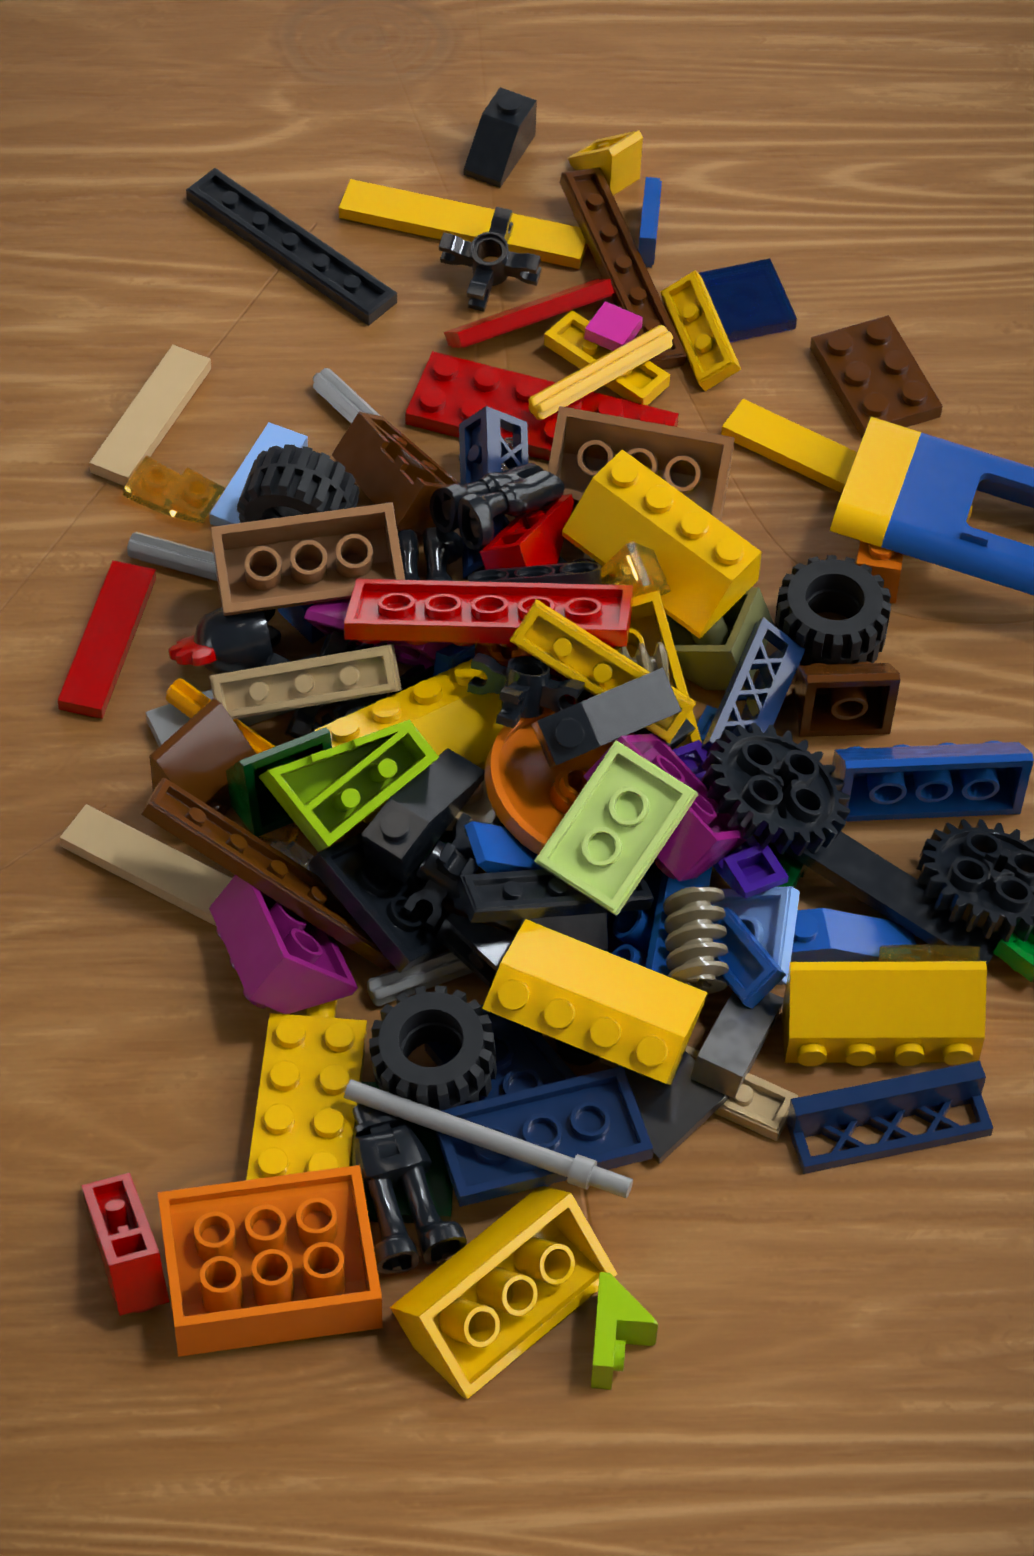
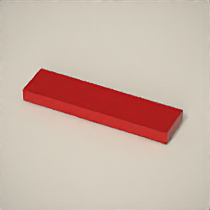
(529, 313)
(107, 639)

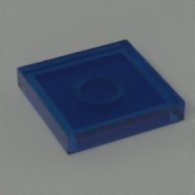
(750, 300)

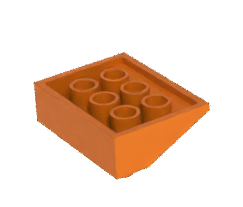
(270, 1260)

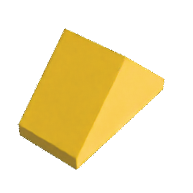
(616, 156)

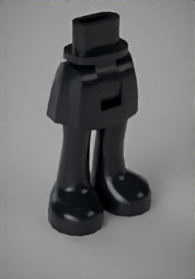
(392, 1158)

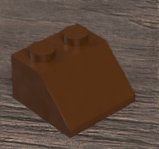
(845, 699)
(201, 754)

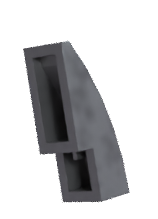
(735, 1043)

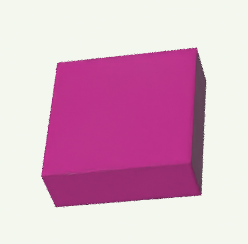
(613, 327)

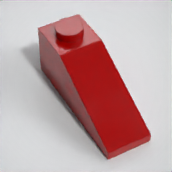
(530, 538)
(126, 1244)

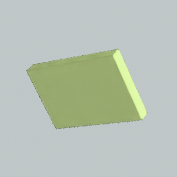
(616, 827)

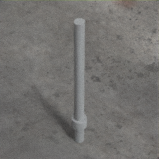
(579, 1170)

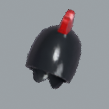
(228, 642)

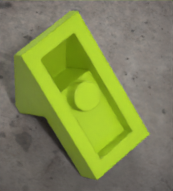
(618, 1323)

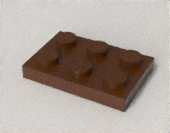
(875, 374)

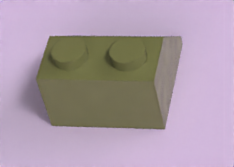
(716, 654)

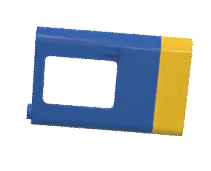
(915, 500)

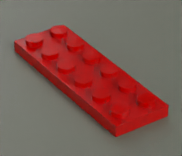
(458, 388)
(479, 610)

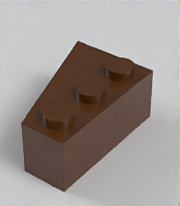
(391, 470)

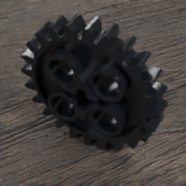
(775, 789)
(981, 877)

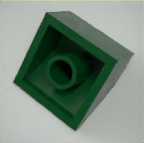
(249, 794)

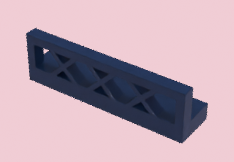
(483, 453)
(770, 688)
(885, 1101)

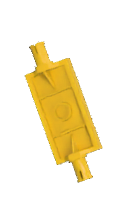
(301, 1101)

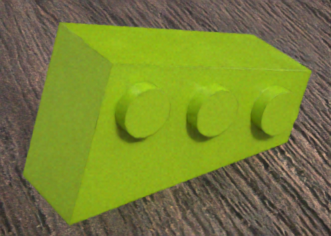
(348, 782)

